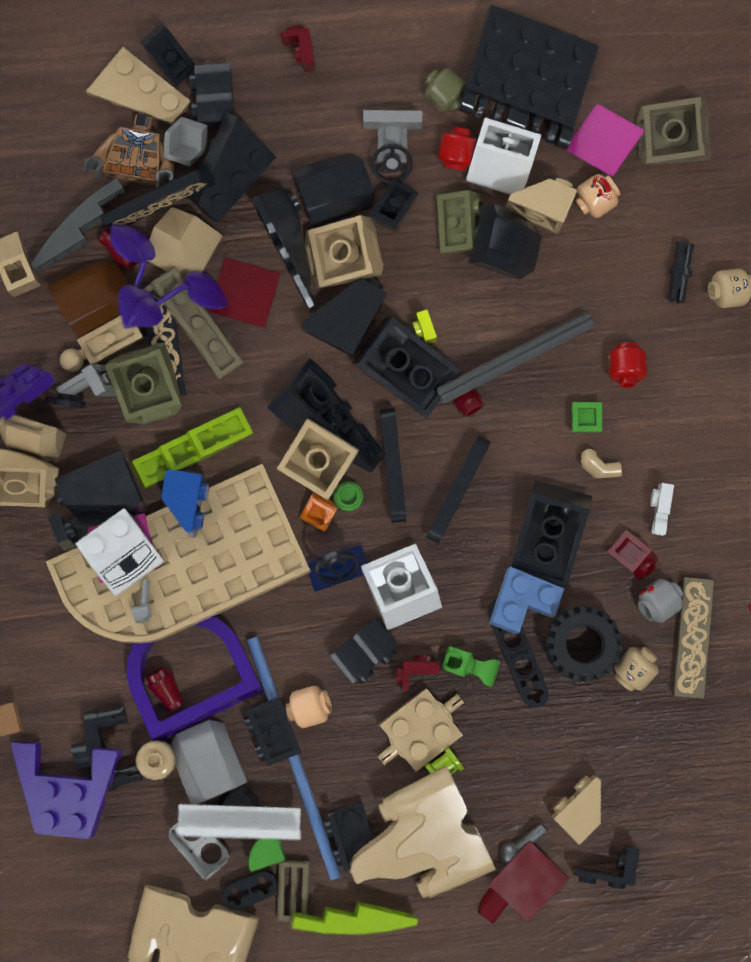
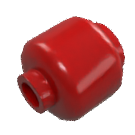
(457, 149)
(627, 364)

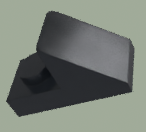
(167, 54)
(394, 205)

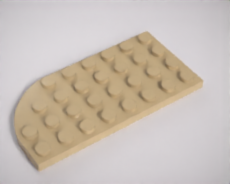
(234, 558)

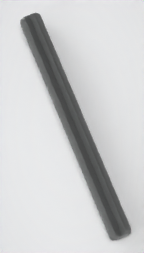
(515, 357)

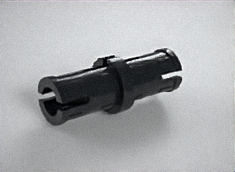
(680, 272)

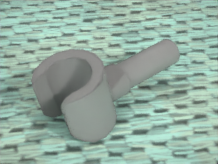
(142, 612)

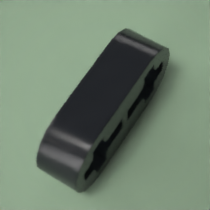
(247, 883)

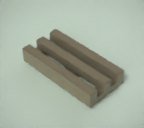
(294, 864)

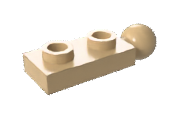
(100, 344)

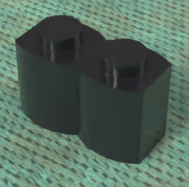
(213, 93)
(364, 651)

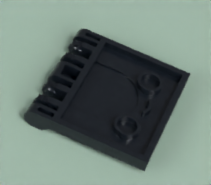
(529, 71)

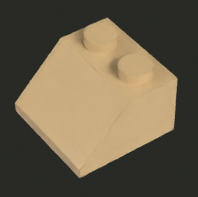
(544, 203)
(317, 459)

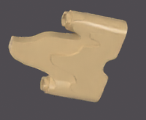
(425, 836)
(185, 935)

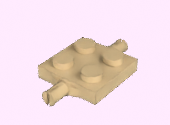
(420, 729)

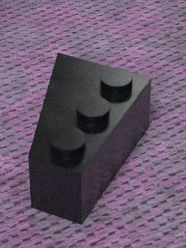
(235, 162)

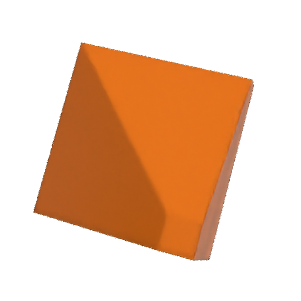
(318, 511)

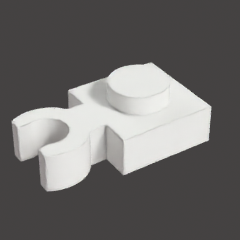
(661, 500)

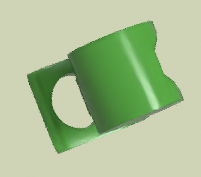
(462, 663)

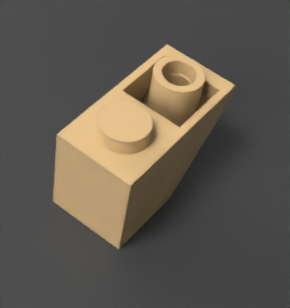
(16, 266)
(582, 811)

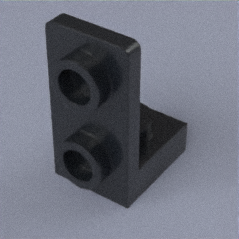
(74, 529)
(627, 863)

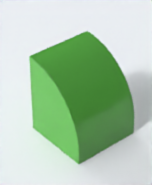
(265, 853)

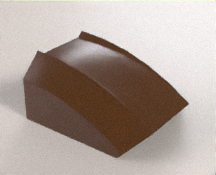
(89, 296)

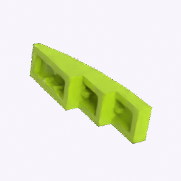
(192, 447)
(364, 920)

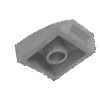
(207, 761)

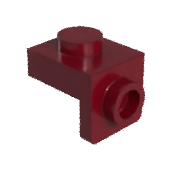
(421, 665)

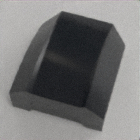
(334, 188)
(505, 242)

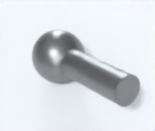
(510, 849)

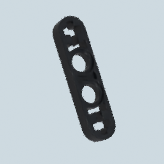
(393, 465)
(458, 489)
(512, 655)

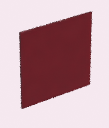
(248, 292)
(528, 881)

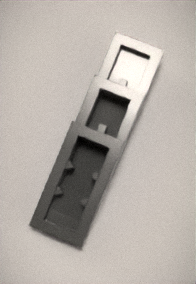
(69, 235)

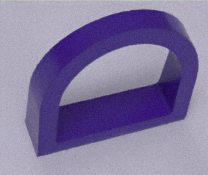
(218, 703)

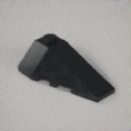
(282, 222)
(313, 397)

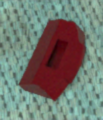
(492, 905)

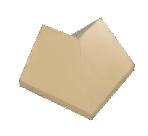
(183, 242)

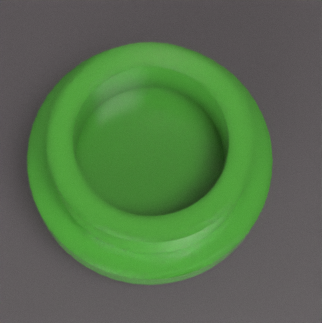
(348, 496)

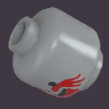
(660, 600)

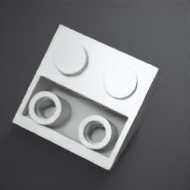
(503, 157)

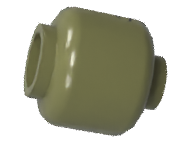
(444, 89)

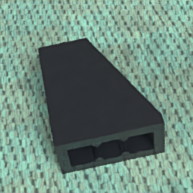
(347, 316)
(100, 488)

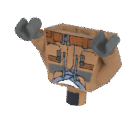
(133, 156)

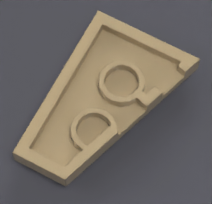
(137, 87)

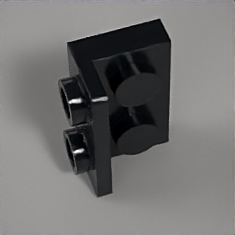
(272, 731)
(350, 830)

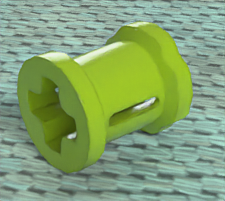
(447, 759)

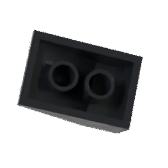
(405, 366)
(551, 533)

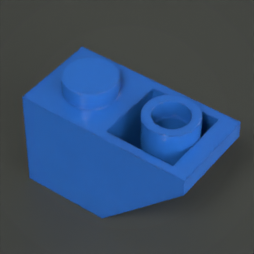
(184, 496)

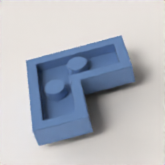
(523, 592)

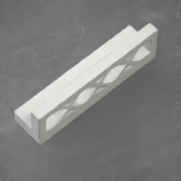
(238, 822)

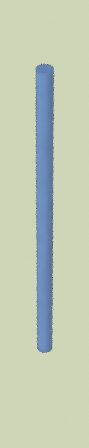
(297, 767)

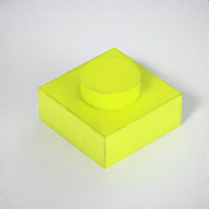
(424, 328)

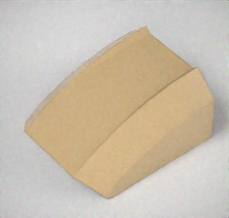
(343, 252)
(32, 438)
(26, 480)

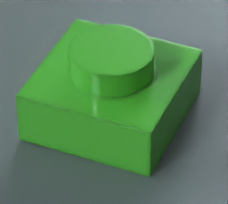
(586, 417)

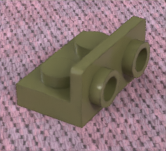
(458, 220)

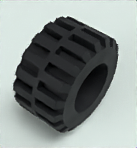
(609, 649)

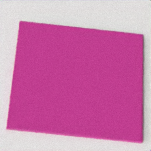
(605, 140)

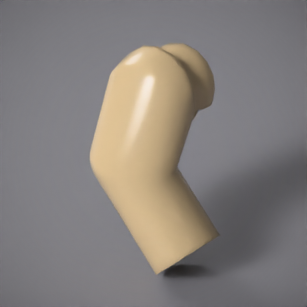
(597, 467)

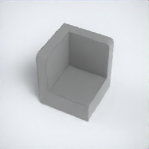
(185, 141)

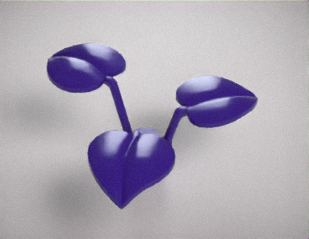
(138, 306)

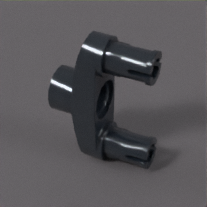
(93, 726)

